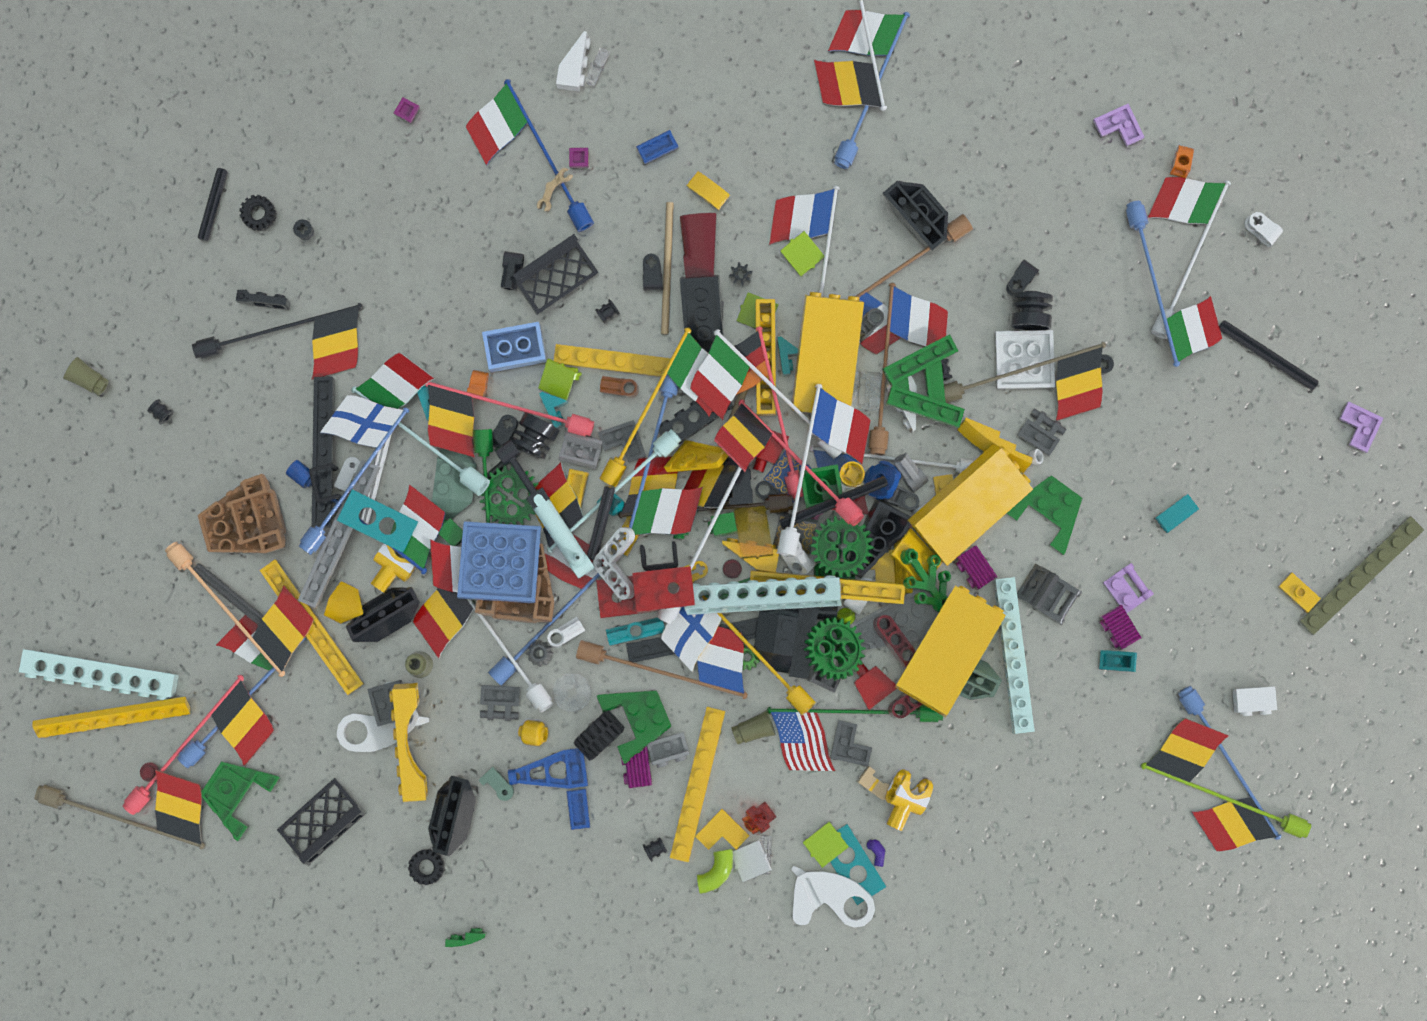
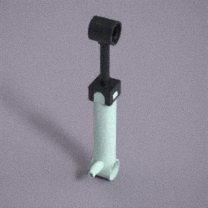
(548, 514)

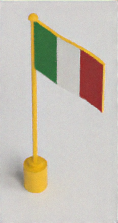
(681, 369)

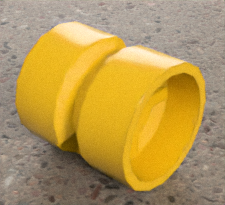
(852, 474)

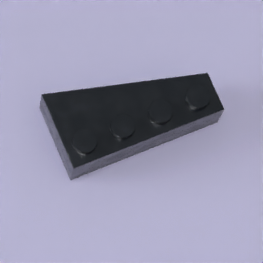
(741, 491)

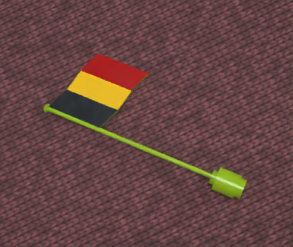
(1188, 752)

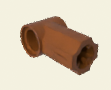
(617, 386)

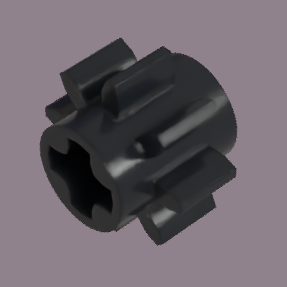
(736, 277)

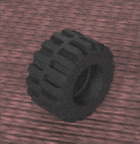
(599, 735)

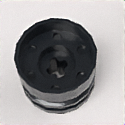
(1031, 308)
(534, 435)

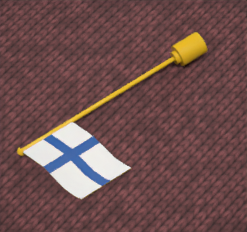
(692, 633)

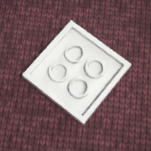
(1021, 350)

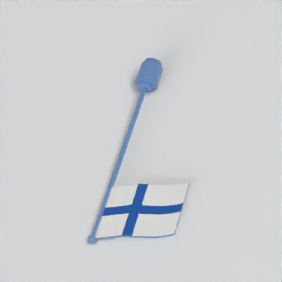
(362, 424)

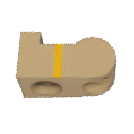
(873, 784)

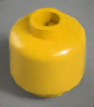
(533, 733)

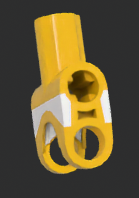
(392, 567)
(906, 799)

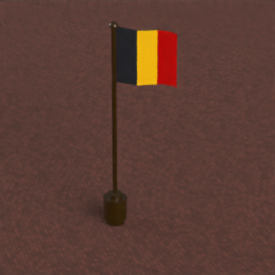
(659, 478)

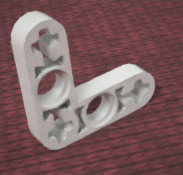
(610, 562)

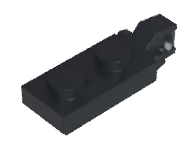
(262, 300)

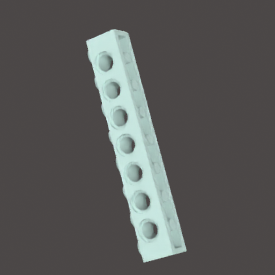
(771, 601)
(1014, 656)
(30, 666)

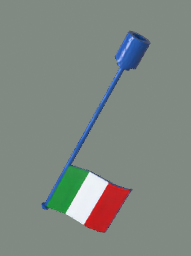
(499, 124)
(415, 506)

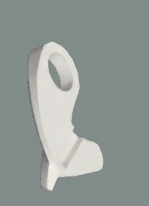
(377, 737)
(822, 887)

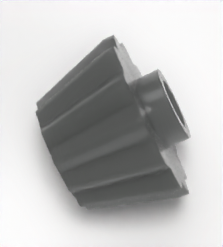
(547, 653)

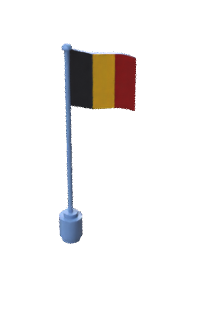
(1228, 824)

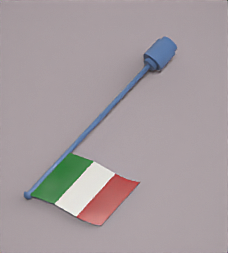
(852, 38)
(1189, 328)
(664, 509)
(239, 644)

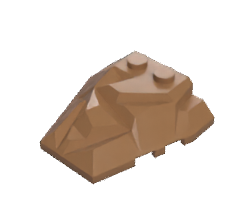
(245, 520)
(535, 612)

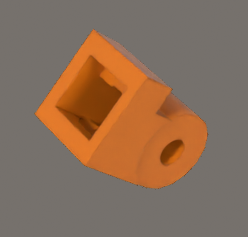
(1182, 161)
(478, 383)

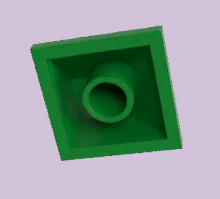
(814, 492)

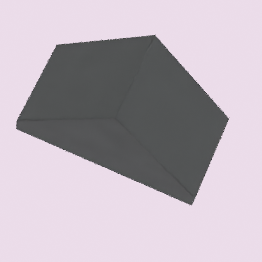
(830, 684)

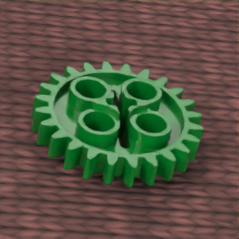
(500, 510)
(859, 546)
(824, 661)

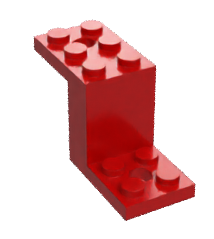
(650, 593)

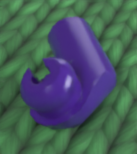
(878, 850)

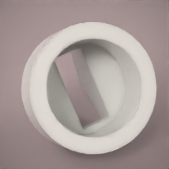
(1037, 456)

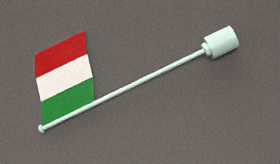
(394, 387)

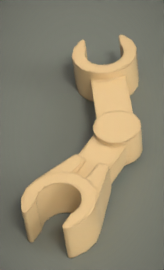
(550, 186)

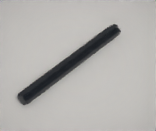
(1268, 355)
(830, 503)

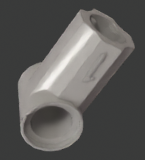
(913, 476)

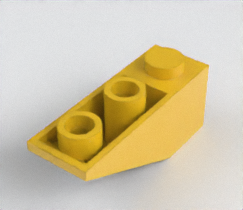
(766, 563)

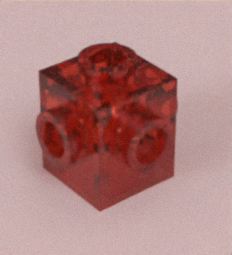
(758, 818)

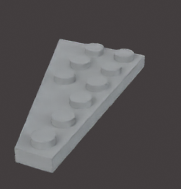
(910, 617)

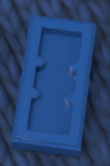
(657, 147)
(578, 809)

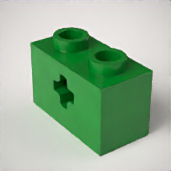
(724, 525)

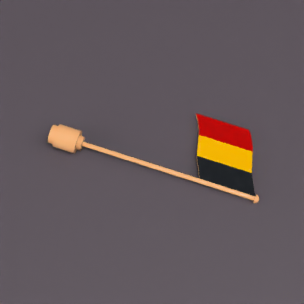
(279, 629)

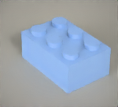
(514, 347)

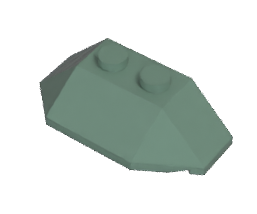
(448, 491)
(982, 682)

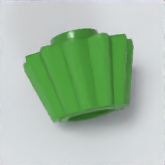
(752, 663)

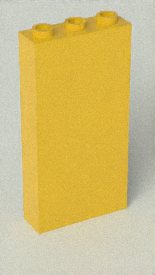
(827, 348)
(971, 503)
(950, 650)

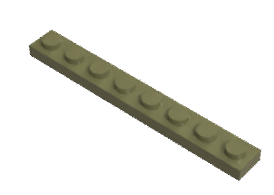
(1361, 575)

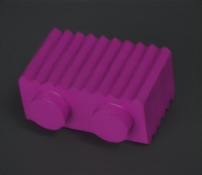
(975, 567)
(1119, 627)
(638, 770)

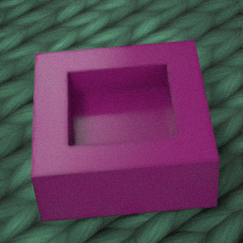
(406, 110)
(578, 157)

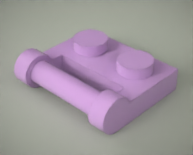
(1123, 592)

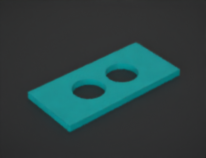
(350, 516)
(873, 881)

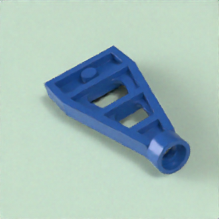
(575, 770)

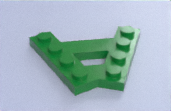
(934, 404)

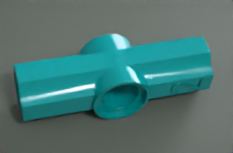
(622, 633)

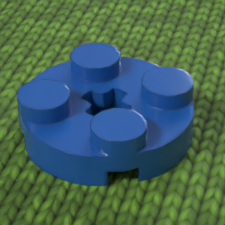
(892, 475)

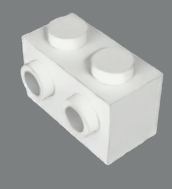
(1254, 699)

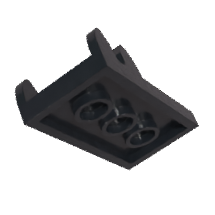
(702, 308)

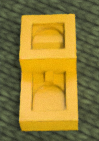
(708, 190)

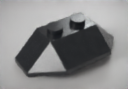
(919, 212)
(384, 615)
(777, 637)
(451, 815)

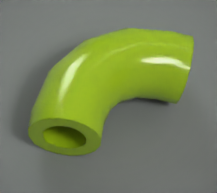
(718, 873)

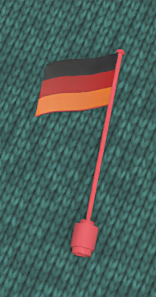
(755, 351)

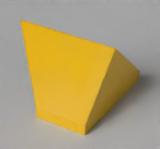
(344, 603)

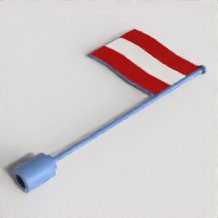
(561, 569)

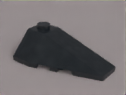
(886, 528)

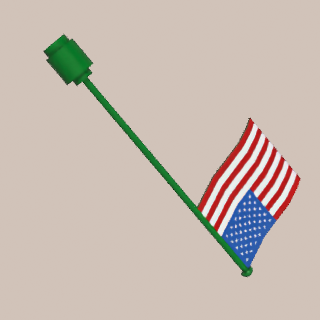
(804, 738)

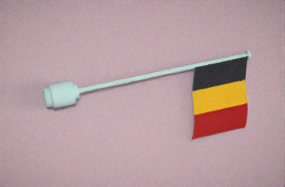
(565, 500)

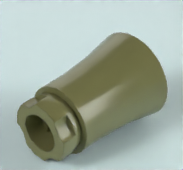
(85, 377)
(425, 665)
(754, 728)

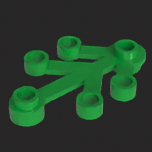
(928, 581)

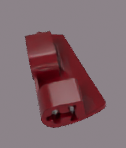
(698, 243)

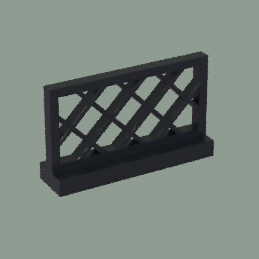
(541, 264)
(328, 836)

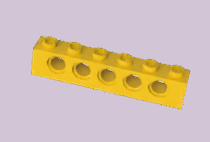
(766, 319)

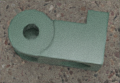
(498, 783)

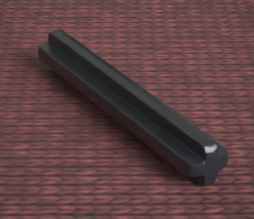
(212, 204)
(601, 521)

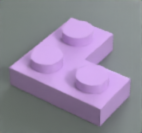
(1121, 120)
(1365, 423)

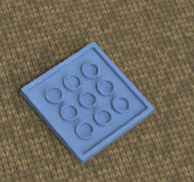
(499, 562)

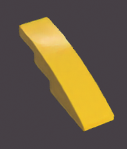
(984, 437)

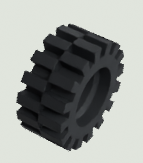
(249, 205)
(414, 867)

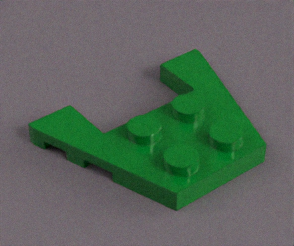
(1056, 504)
(644, 715)
(228, 788)

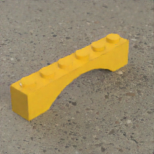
(413, 780)

